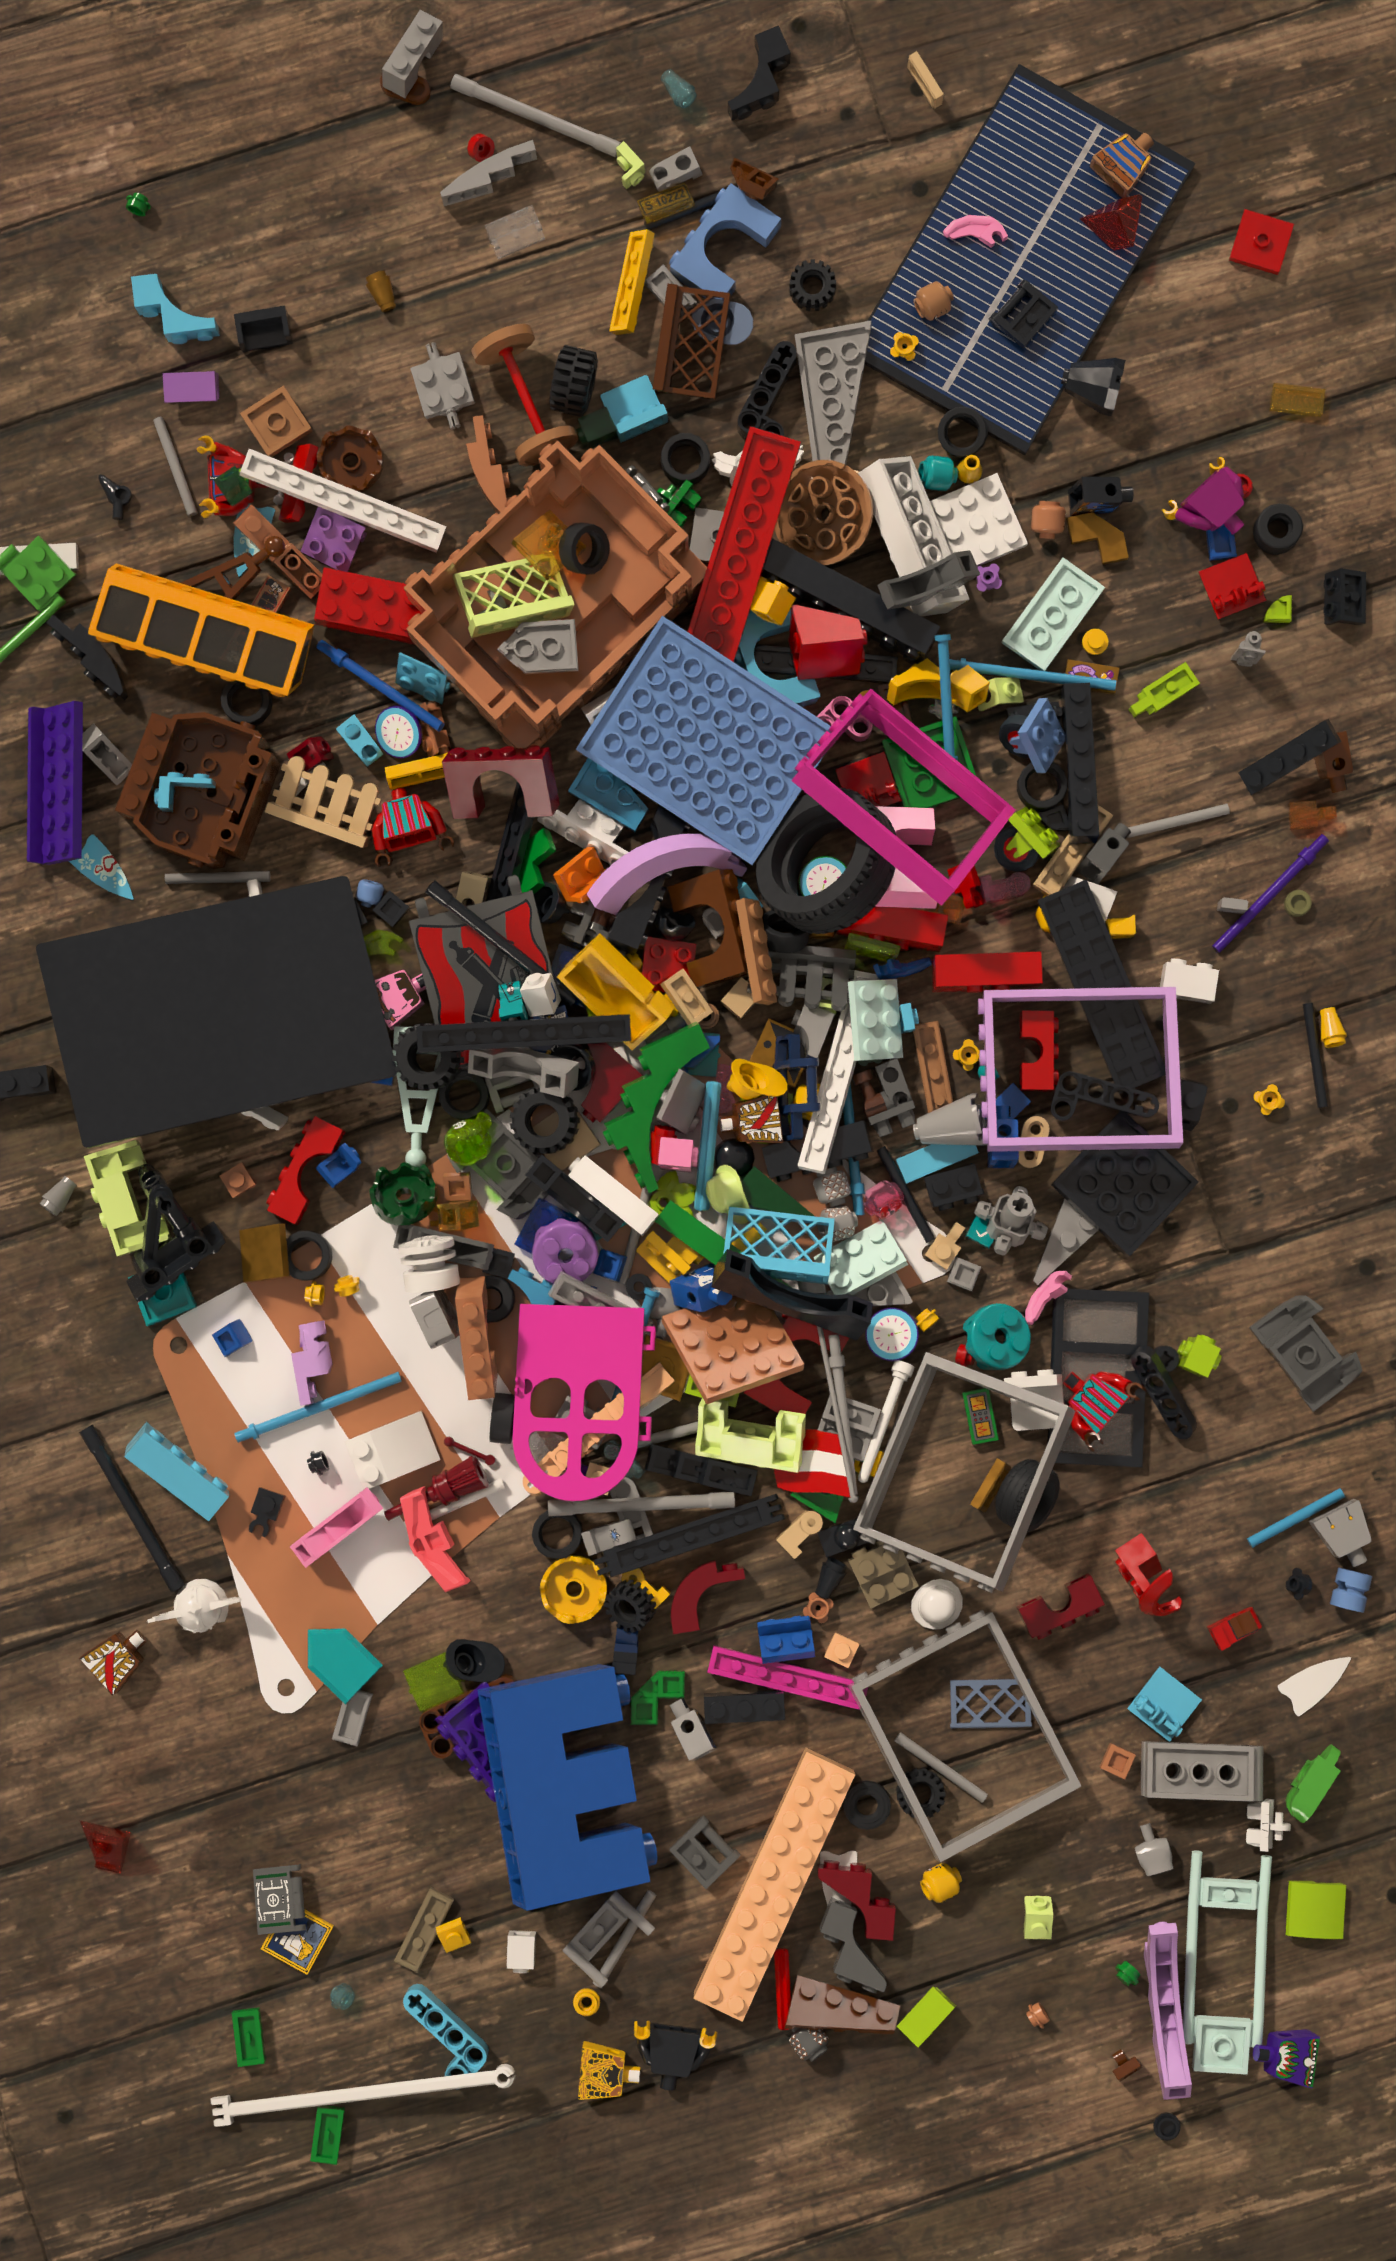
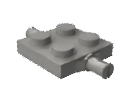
(443, 385)

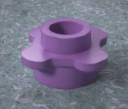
(994, 582)

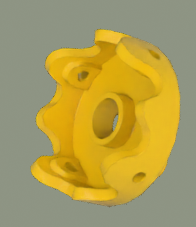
(573, 1608)

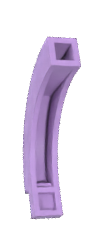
(655, 858)

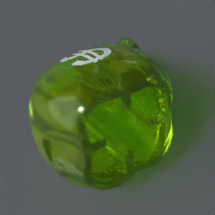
(469, 1140)

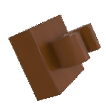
(1126, 2066)

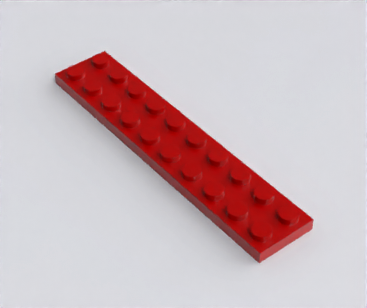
(743, 540)

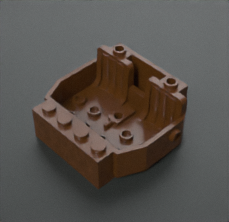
(200, 826)

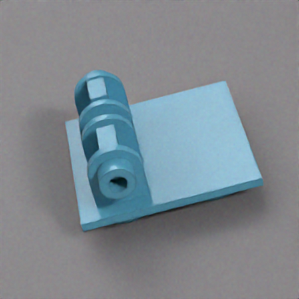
(421, 678)
(1164, 1704)

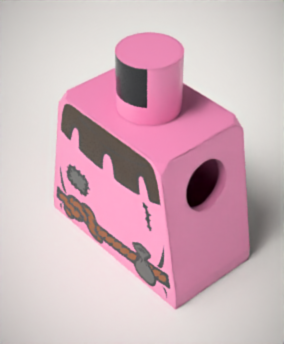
(399, 996)

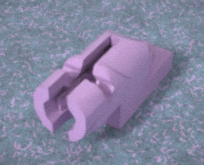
(312, 1361)

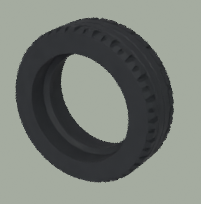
(845, 899)

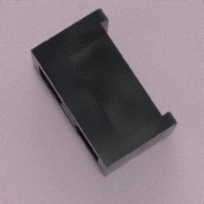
(263, 328)

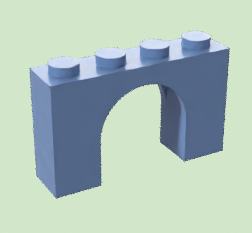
(731, 211)

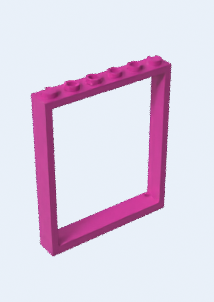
(933, 759)

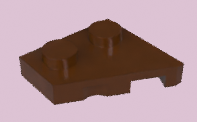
(752, 180)

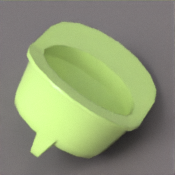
(727, 1191)

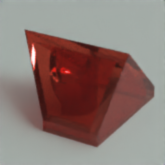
(1116, 222)
(107, 1846)

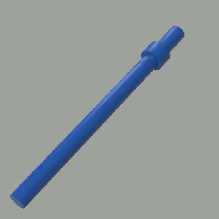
(342, 659)

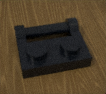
(1031, 317)

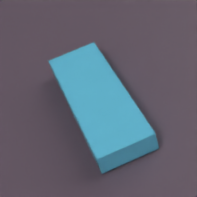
(932, 1159)

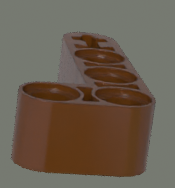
(432, 1734)

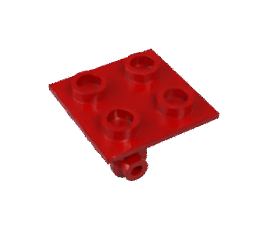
(1232, 586)
(870, 779)
(664, 959)

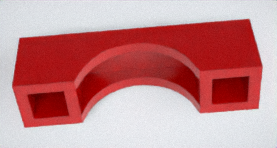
(289, 1199)

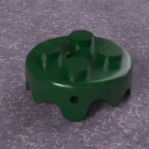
(403, 1180)

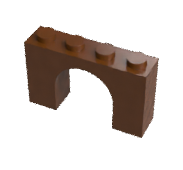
(720, 892)

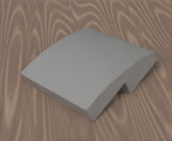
(862, 1424)

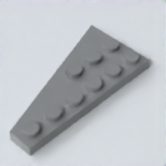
(831, 382)

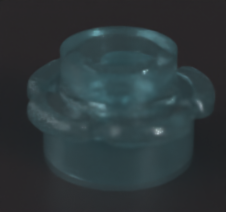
(342, 1996)

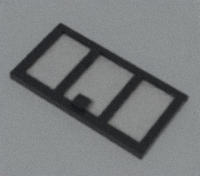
(1093, 1335)

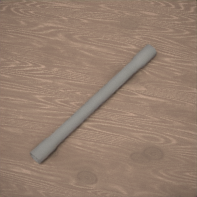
(475, 90)
(710, 1500)

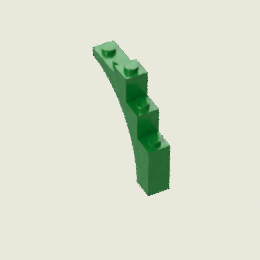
(632, 1129)

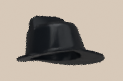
(550, 904)
(473, 1661)

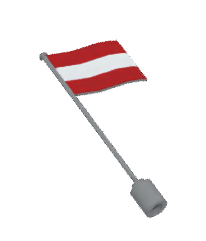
(824, 1453)

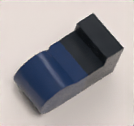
(625, 1652)

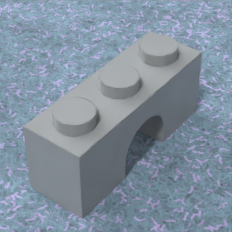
(418, 41)

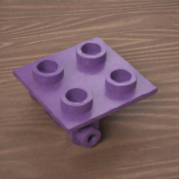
(333, 539)

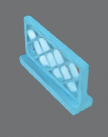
(781, 1267)

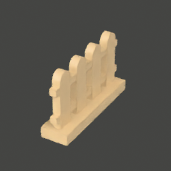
(311, 803)

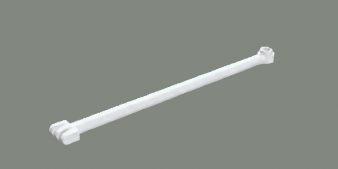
(230, 2109)

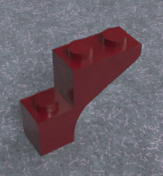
(855, 1885)

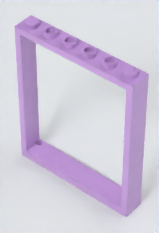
(1172, 1067)

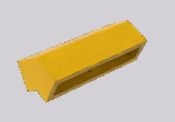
(415, 767)

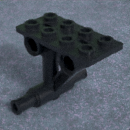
(184, 1251)

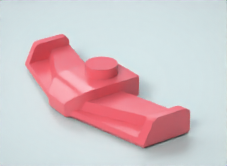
(430, 1541)

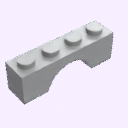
(551, 1073)

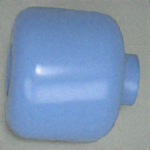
(369, 892)

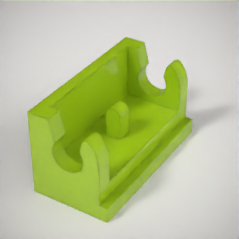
(926, 2016)

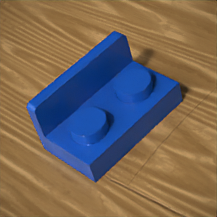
(786, 1639)

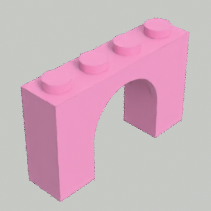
(913, 827)

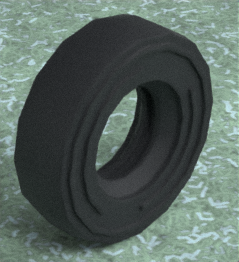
(867, 1821)

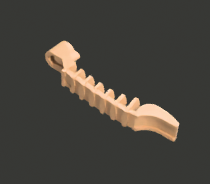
(555, 1462)

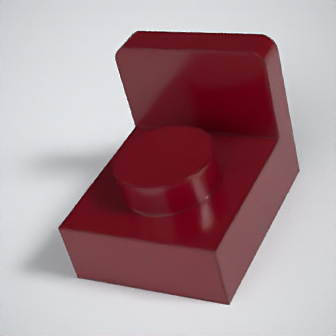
(313, 751)

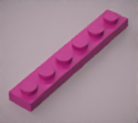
(782, 1676)

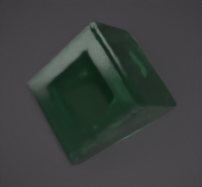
(233, 486)

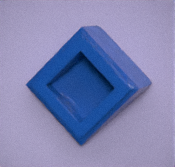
(232, 1337)

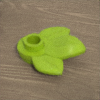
(670, 1189)

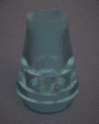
(680, 90)

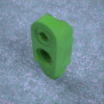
(1312, 1784)

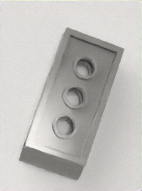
(1241, 1784)

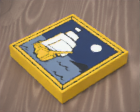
(299, 1947)

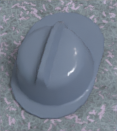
(738, 321)

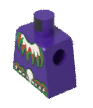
(1290, 2056)

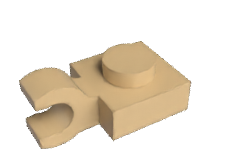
(944, 1249)

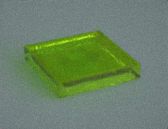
(872, 947)

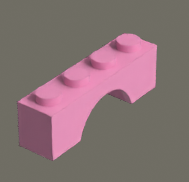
(677, 1154)

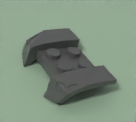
(505, 1171)
(1306, 1351)

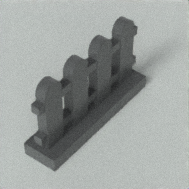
(815, 964)

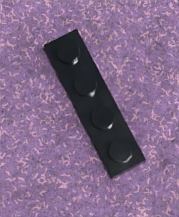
(1289, 756)

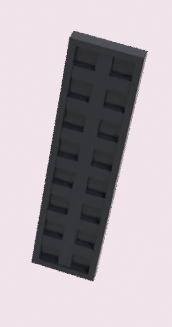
(1094, 963)

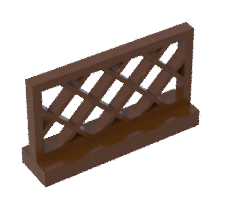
(670, 333)

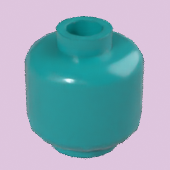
(937, 473)

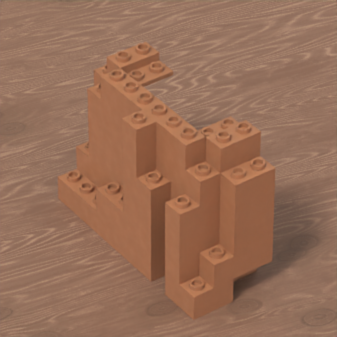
(614, 609)

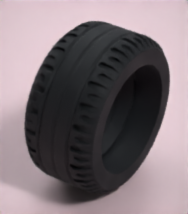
(1015, 1489)

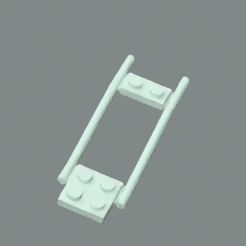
(1220, 2041)

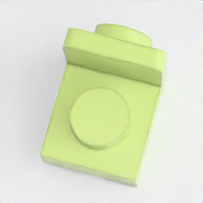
(630, 161)

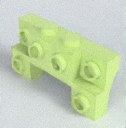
(116, 1196)
(750, 1442)

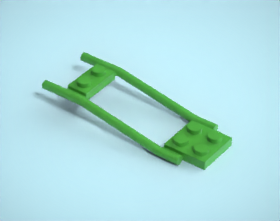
(39, 576)

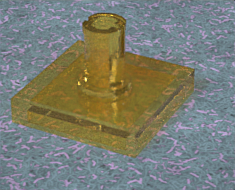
(541, 544)

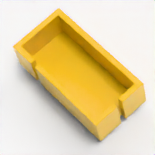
(614, 987)

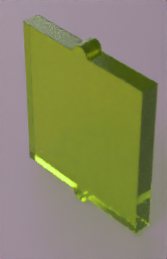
(431, 1682)

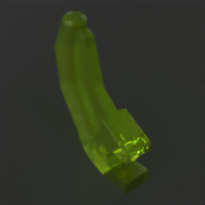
(379, 941)

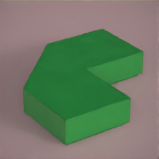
(537, 850)
(661, 1685)

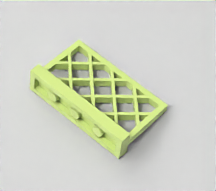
(511, 617)

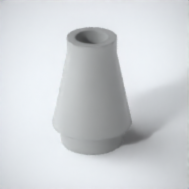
(58, 1196)

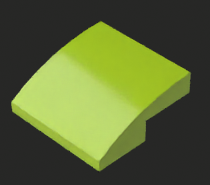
(1315, 1910)

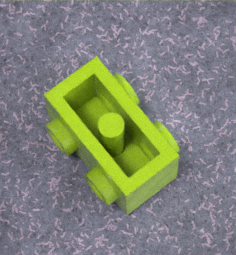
(1199, 1355)

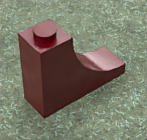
(610, 1075)

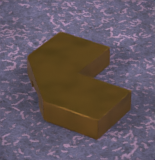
(1109, 538)

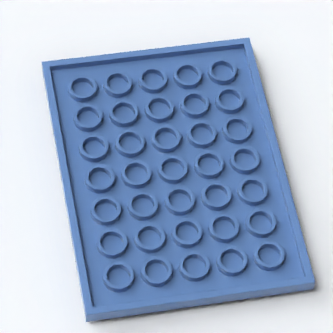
(704, 740)

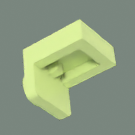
(1038, 1917)

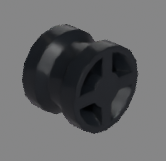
(1172, 1355)

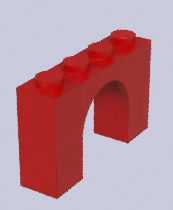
(775, 1393)

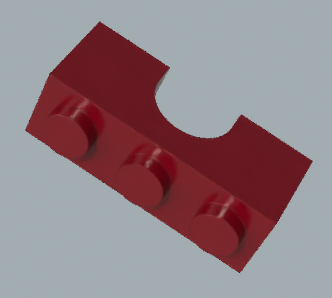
(1082, 1600)

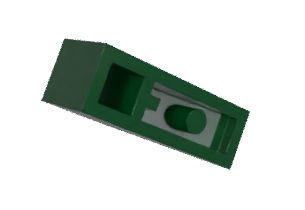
(768, 1196)

